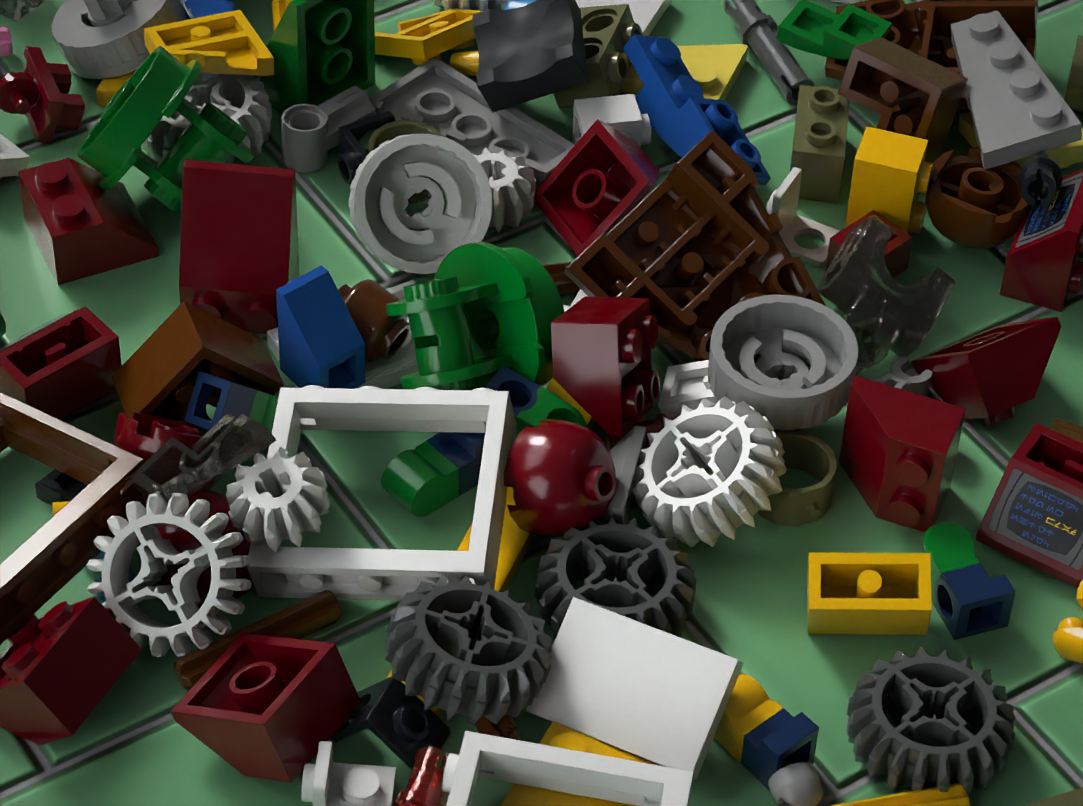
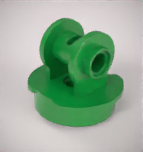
(134, 112)
(481, 314)

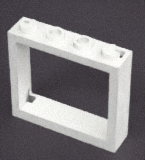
(391, 572)
(561, 771)

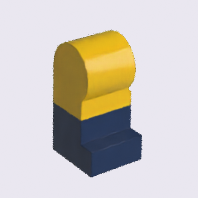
(763, 732)

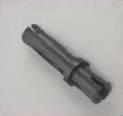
(760, 34)

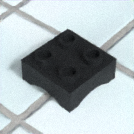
(529, 52)

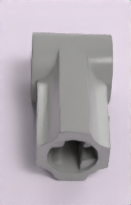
(314, 129)

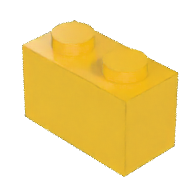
(889, 179)
(869, 593)

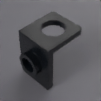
(350, 150)
(395, 720)

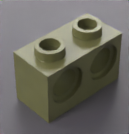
(607, 65)
(820, 142)

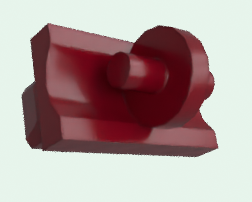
(42, 96)

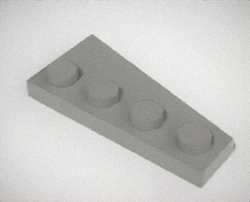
(1008, 93)
(459, 111)

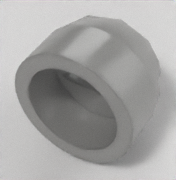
(796, 785)

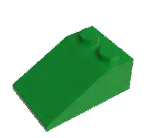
(321, 51)

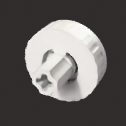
(383, 190)

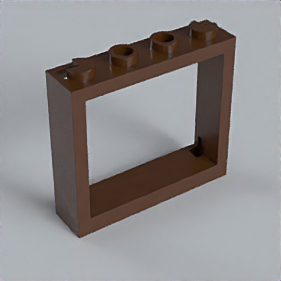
(66, 540)

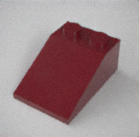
(237, 241)

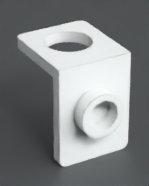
(785, 204)

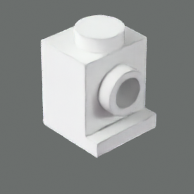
(616, 111)

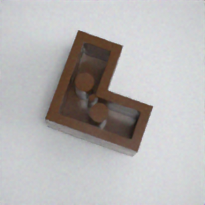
(906, 89)
(166, 366)

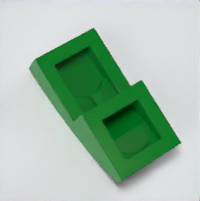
(827, 33)

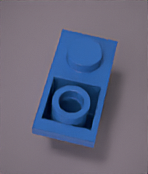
(318, 334)

